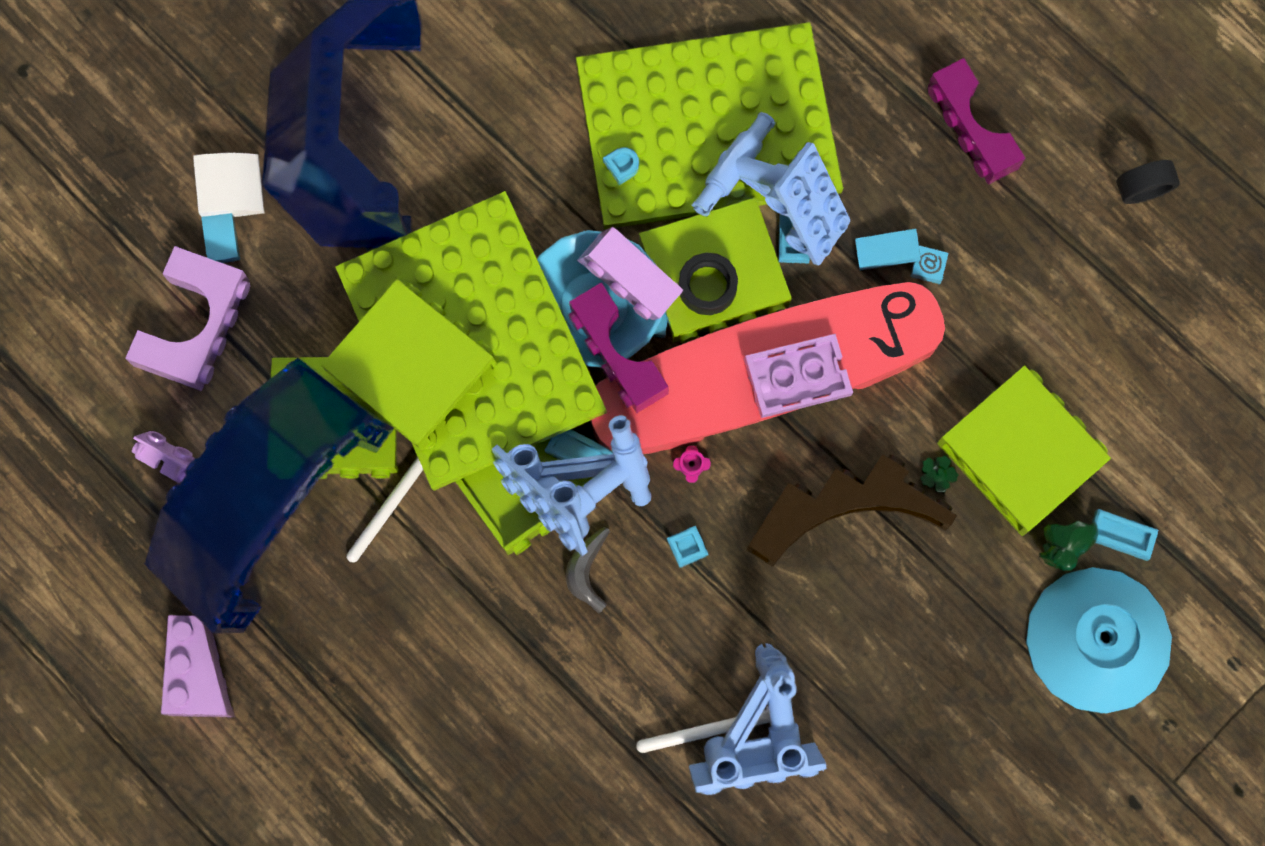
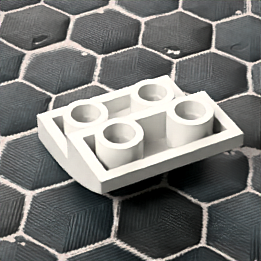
(228, 184)

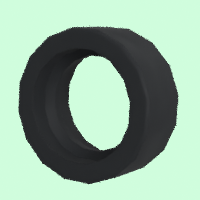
(1148, 181)
(714, 261)

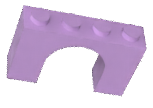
(193, 360)

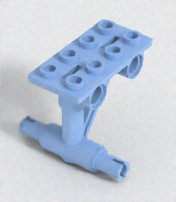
(796, 191)
(560, 502)
(772, 758)

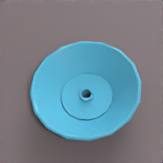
(570, 279)
(1068, 645)

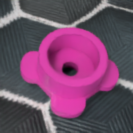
(682, 464)

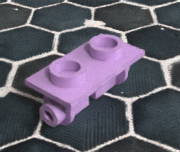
(153, 448)

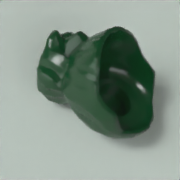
(1067, 543)

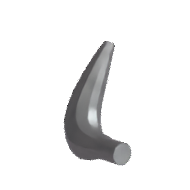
(578, 571)

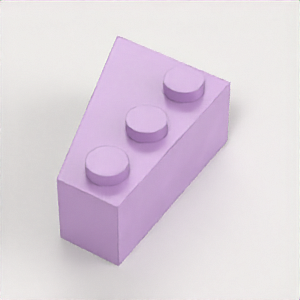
(630, 274)
(193, 672)

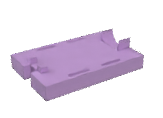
(797, 376)

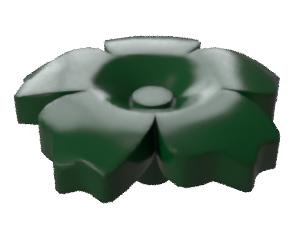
(937, 474)

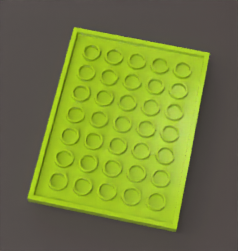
(688, 105)
(493, 285)

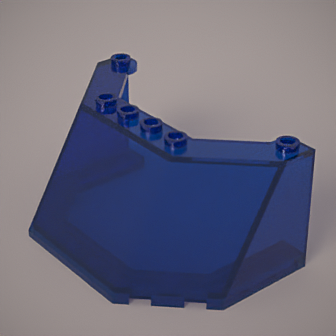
(304, 159)
(250, 488)

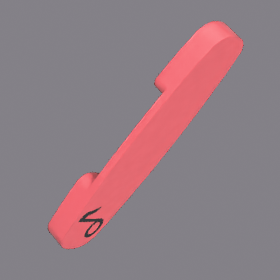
(708, 381)

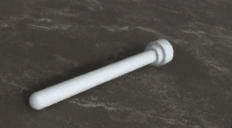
(385, 511)
(694, 733)

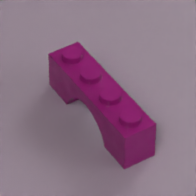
(992, 153)
(639, 381)

